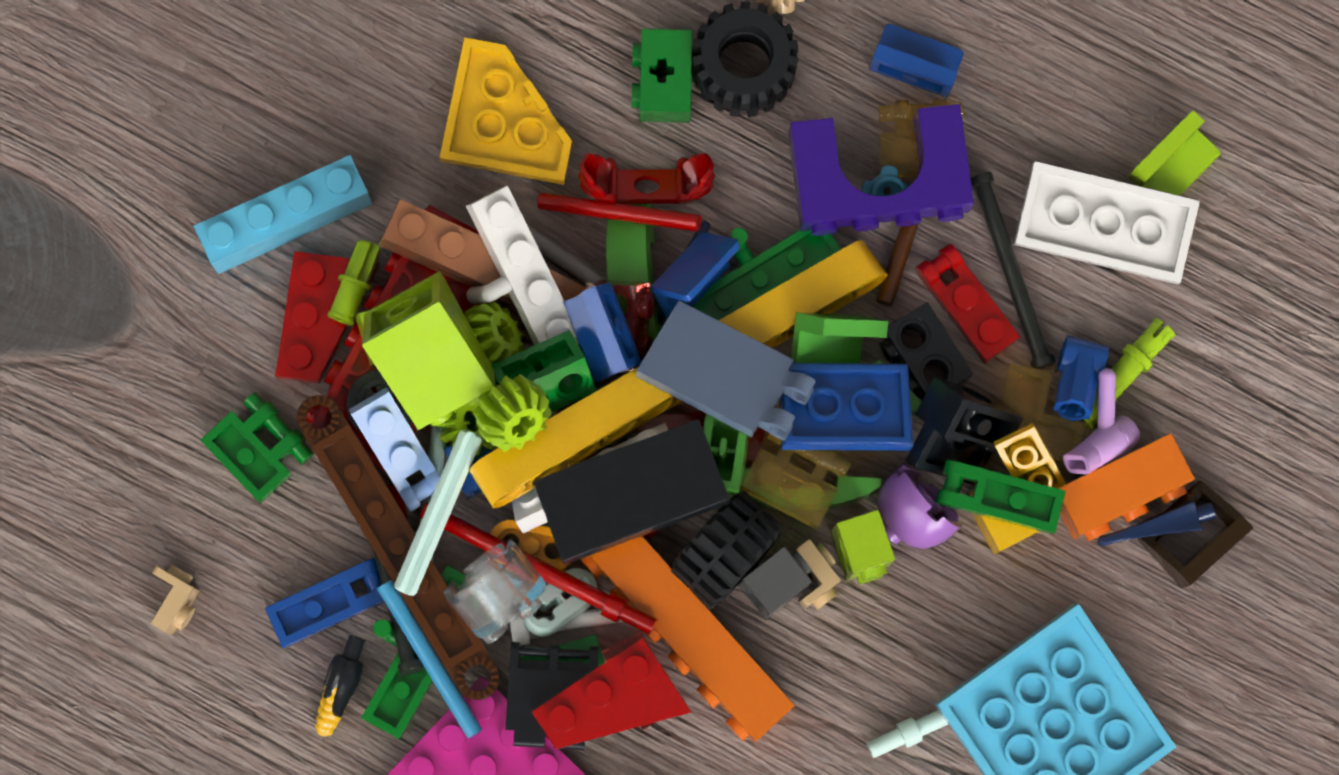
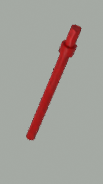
(613, 606)

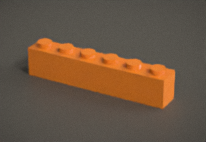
(694, 637)

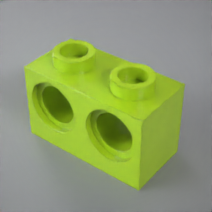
(863, 547)

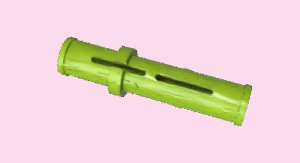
(1134, 361)

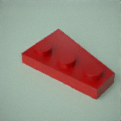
(308, 334)
(612, 698)

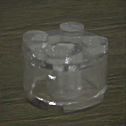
(496, 591)

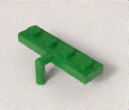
(765, 271)
(399, 695)

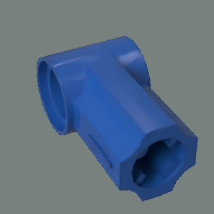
(1079, 368)

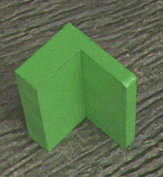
(833, 337)

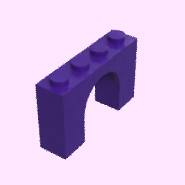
(831, 201)

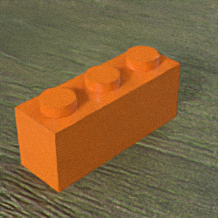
(1125, 488)

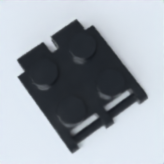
(536, 682)

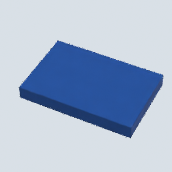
(852, 408)

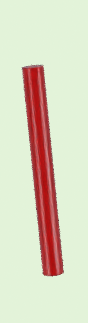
(619, 212)

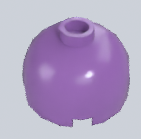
(912, 512)

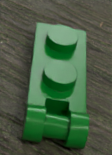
(1002, 497)

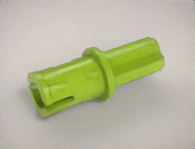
(354, 282)

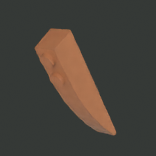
(450, 249)

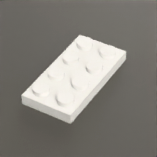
(1106, 222)

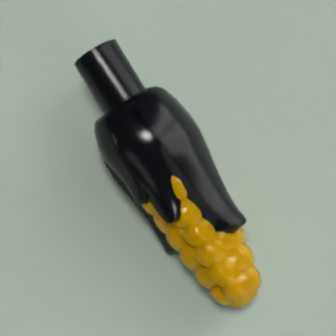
(340, 683)

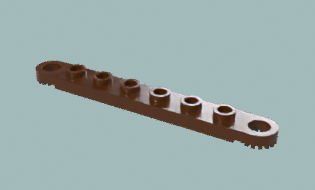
(391, 540)

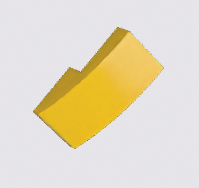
(1029, 457)

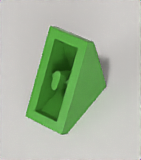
(729, 451)

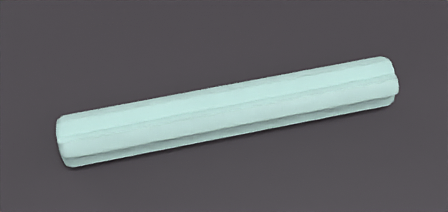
(437, 512)

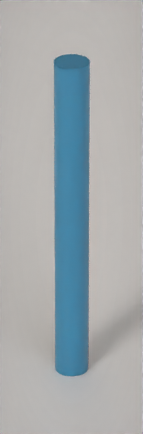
(429, 659)

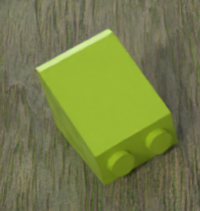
(427, 352)

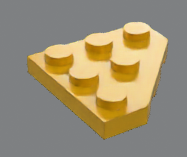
(501, 119)

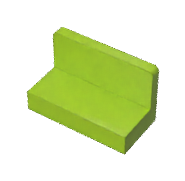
(1177, 159)

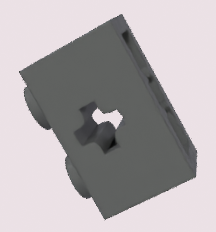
(776, 581)

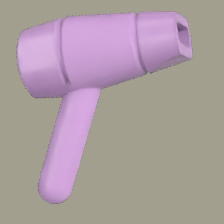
(1110, 439)

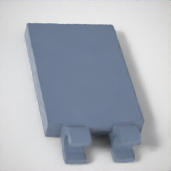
(724, 373)

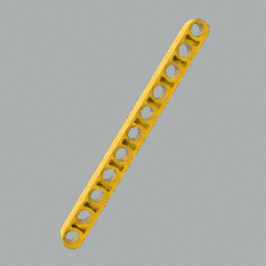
(633, 402)

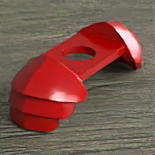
(682, 185)

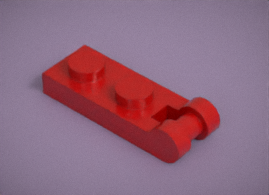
(967, 304)

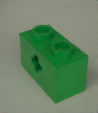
(663, 51)

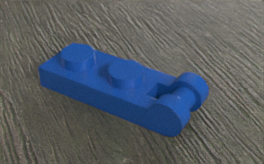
(324, 604)

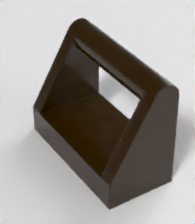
(1234, 530)

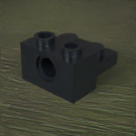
(959, 427)

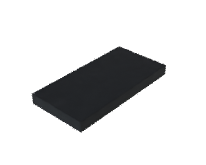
(631, 491)

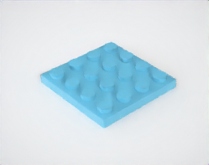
(1056, 708)

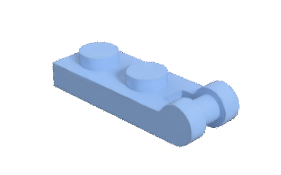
(395, 446)

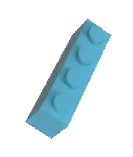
(283, 214)

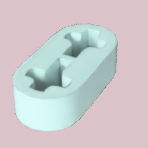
(565, 609)

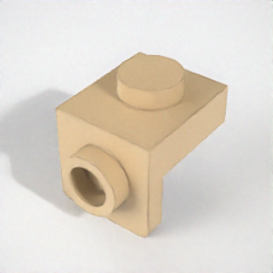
(823, 575)
(177, 607)

